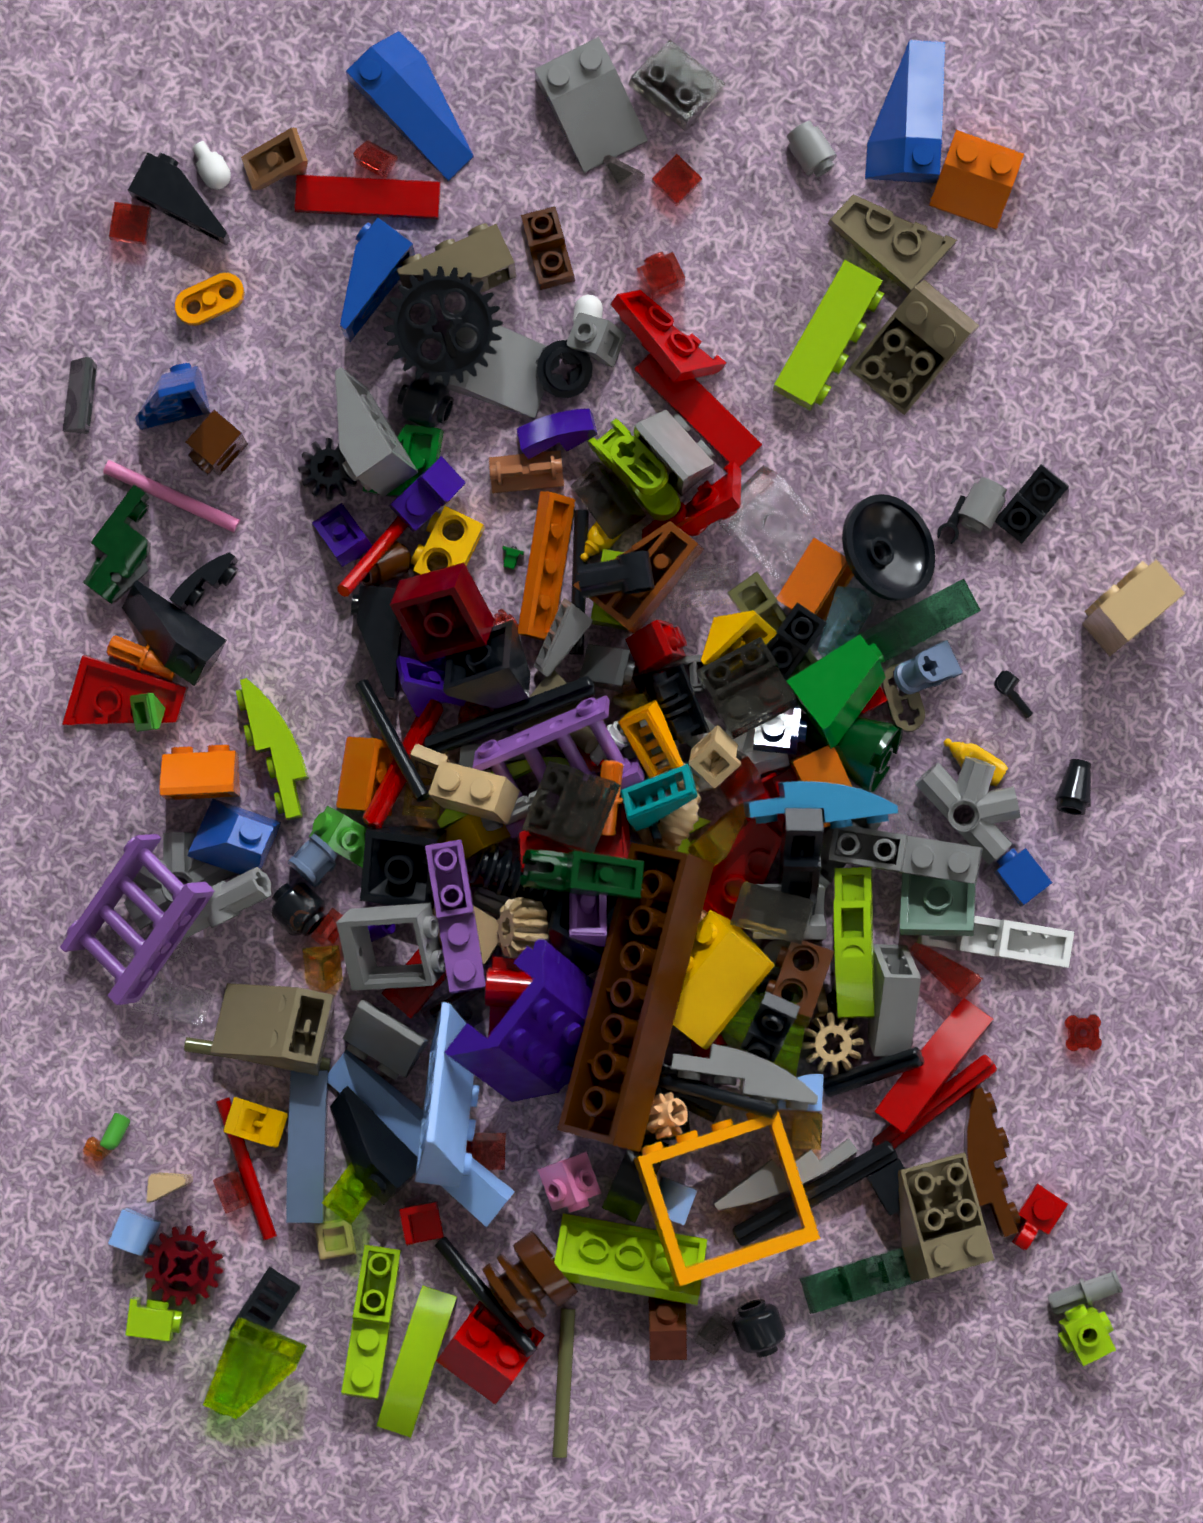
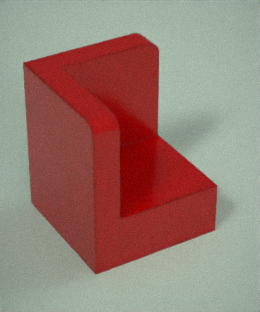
(421, 1223)

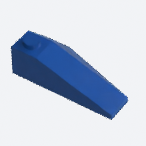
(405, 92)
(909, 126)

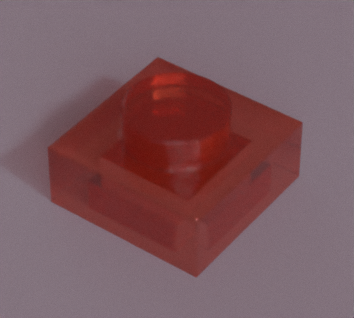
(676, 180)
(130, 223)
(327, 928)

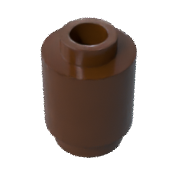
(390, 566)

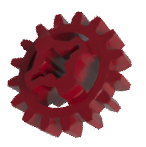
(195, 1279)

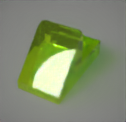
(347, 1196)

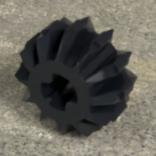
(319, 461)

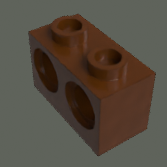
(215, 444)
(803, 983)

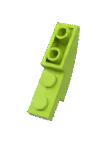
(271, 733)
(854, 942)
(371, 1322)

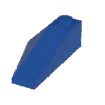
(174, 398)

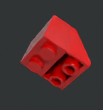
(485, 1354)

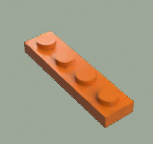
(546, 564)

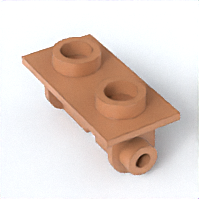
(519, 474)

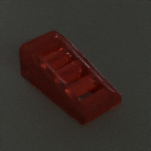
(953, 976)

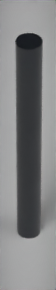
(581, 523)
(392, 740)
(717, 1096)
(485, 1296)

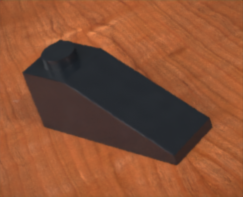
(169, 191)
(380, 632)
(172, 634)
(375, 1151)

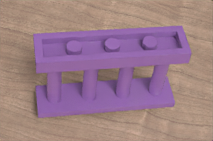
(586, 713)
(168, 926)

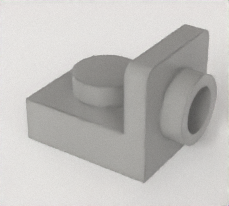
(597, 338)

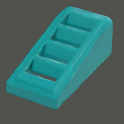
(644, 792)

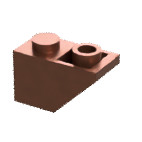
(667, 1329)

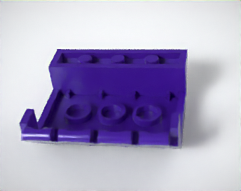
(538, 1037)

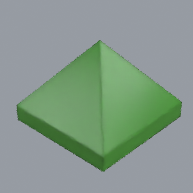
(147, 711)

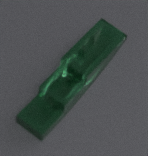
(923, 620)
(856, 1280)

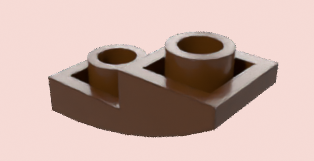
(547, 248)

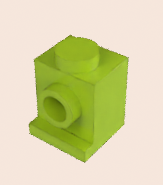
(153, 1320)

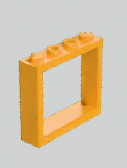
(691, 1141)

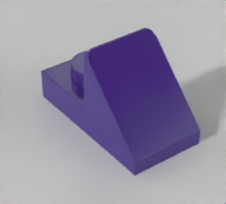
(427, 494)
(342, 535)
(423, 683)

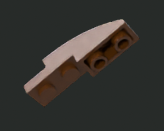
(984, 1146)

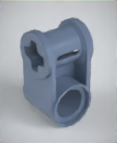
(927, 669)
(313, 860)

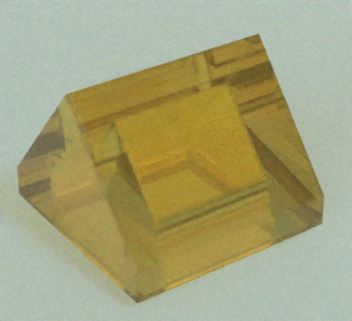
(322, 966)

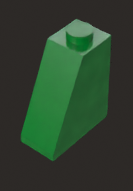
(839, 687)

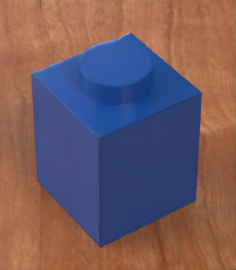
(1021, 875)

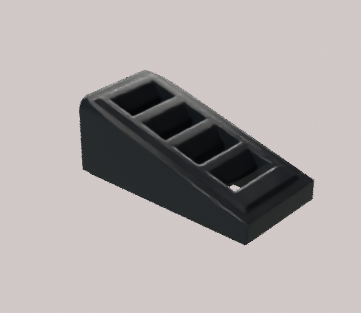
(282, 1281)

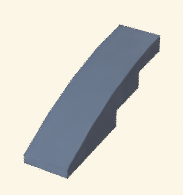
(306, 1147)

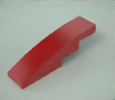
(941, 1059)

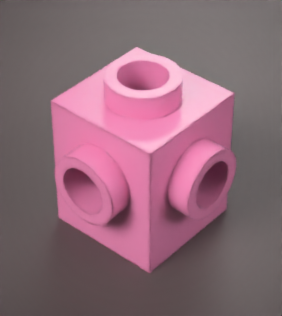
(565, 1184)

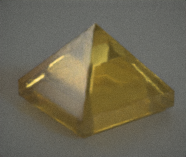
(632, 699)

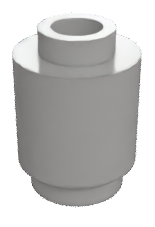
(811, 149)
(982, 505)

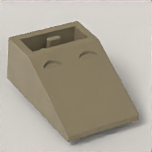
(480, 253)
(914, 346)
(274, 1026)
(941, 1219)

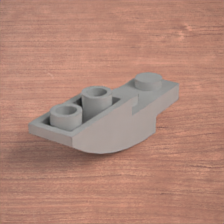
(905, 854)
(760, 1077)

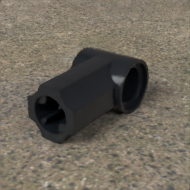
(626, 574)

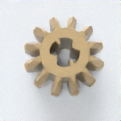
(521, 924)
(844, 1046)

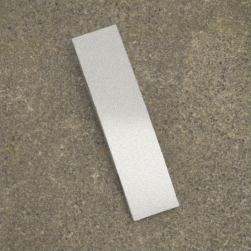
(1010, 941)

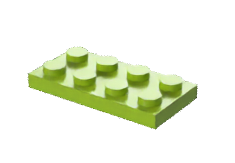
(624, 1258)

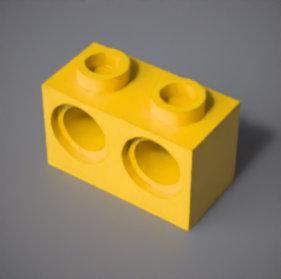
(437, 545)

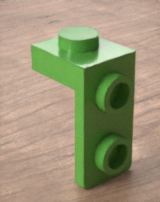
(341, 834)

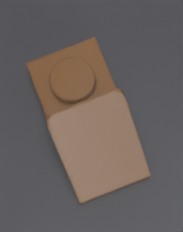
(275, 160)

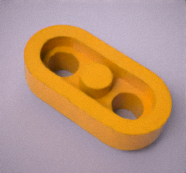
(208, 296)

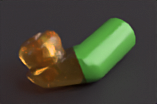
(111, 1139)

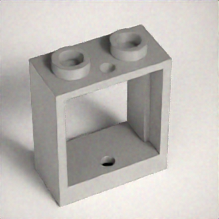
(359, 951)

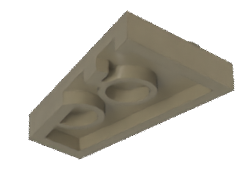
(892, 244)

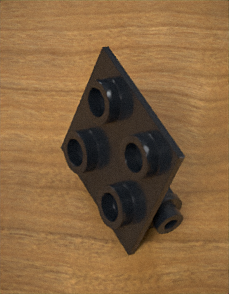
(677, 701)

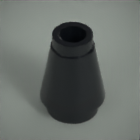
(1075, 788)

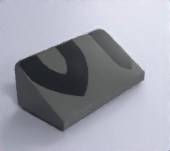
(80, 395)

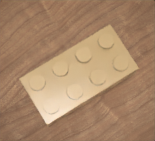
(1131, 605)

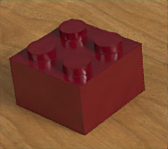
(442, 612)

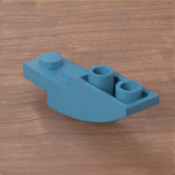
(837, 802)

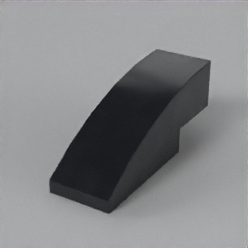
(801, 852)

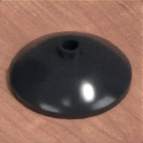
(888, 547)

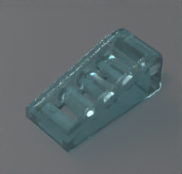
(845, 619)

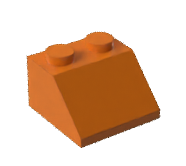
(976, 179)
(200, 773)

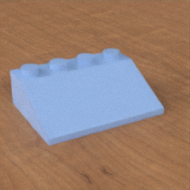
(446, 1109)

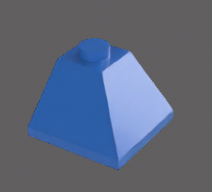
(233, 838)

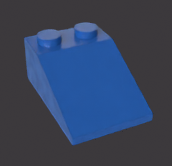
(372, 273)

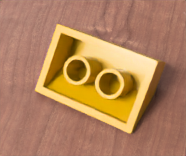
(718, 979)

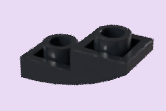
(1031, 503)
(215, 572)
(795, 638)
(770, 1027)

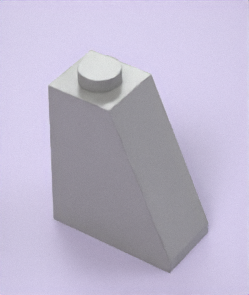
(895, 1000)

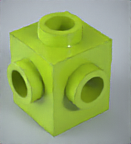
(1095, 1343)

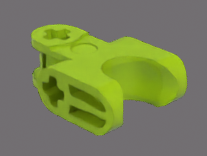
(638, 470)

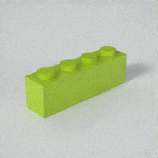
(828, 335)

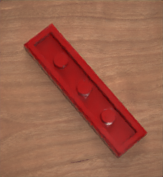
(367, 197)
(702, 413)

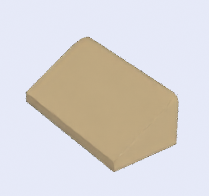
(162, 1184)

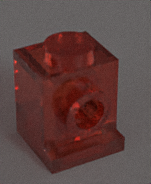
(661, 274)

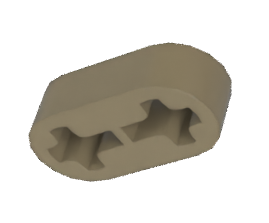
(895, 705)

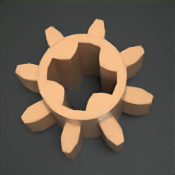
(667, 1116)

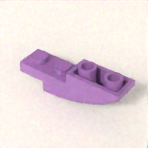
(456, 916)

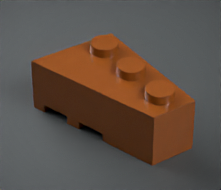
(670, 558)

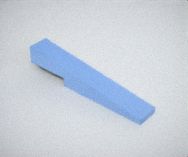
(479, 1192)

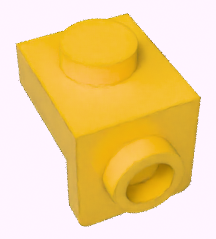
(255, 1122)

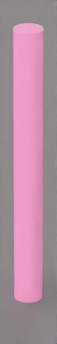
(171, 496)

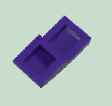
(566, 427)

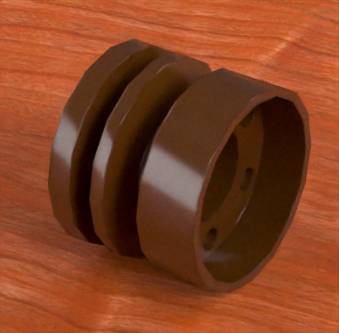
(528, 1281)

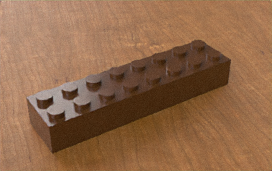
(636, 1000)

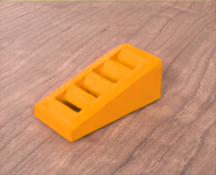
(658, 726)

